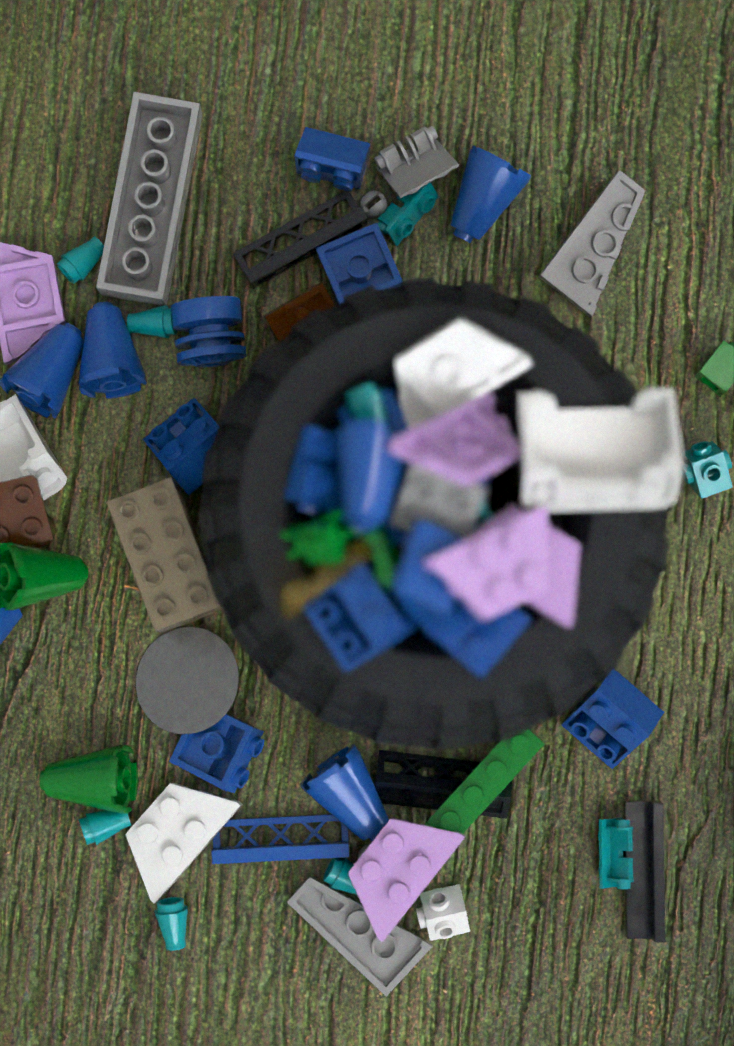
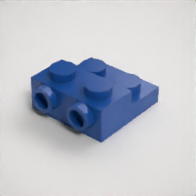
(358, 262)
(316, 474)
(478, 642)
(220, 752)

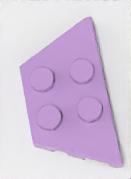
(28, 299)
(460, 443)
(498, 566)
(559, 600)
(399, 869)

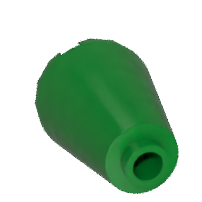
(37, 575)
(94, 779)

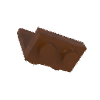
(294, 310)
(24, 513)

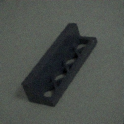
(304, 245)
(414, 790)
(647, 894)

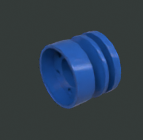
(209, 337)

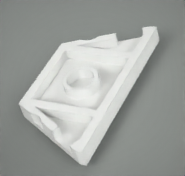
(453, 370)
(175, 833)

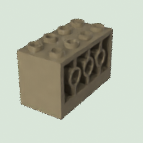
(164, 554)

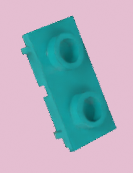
(399, 221)
(615, 837)

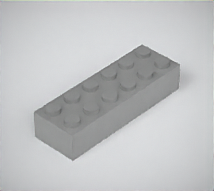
(149, 199)

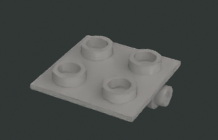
(417, 165)
(437, 502)

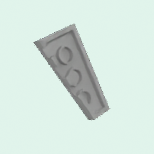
(588, 253)
(351, 933)

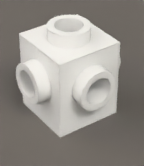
(443, 912)

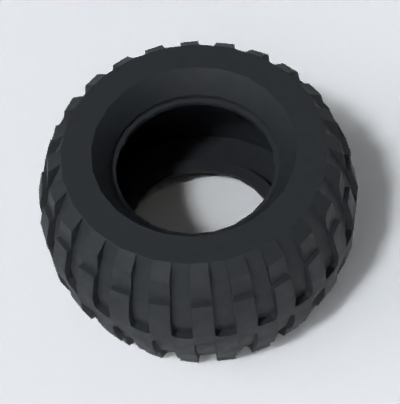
(415, 687)

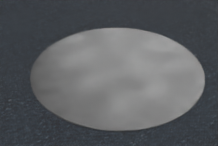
(187, 680)

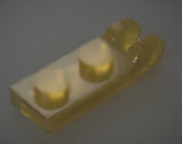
(300, 594)

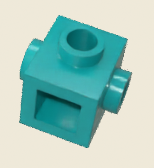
(707, 469)

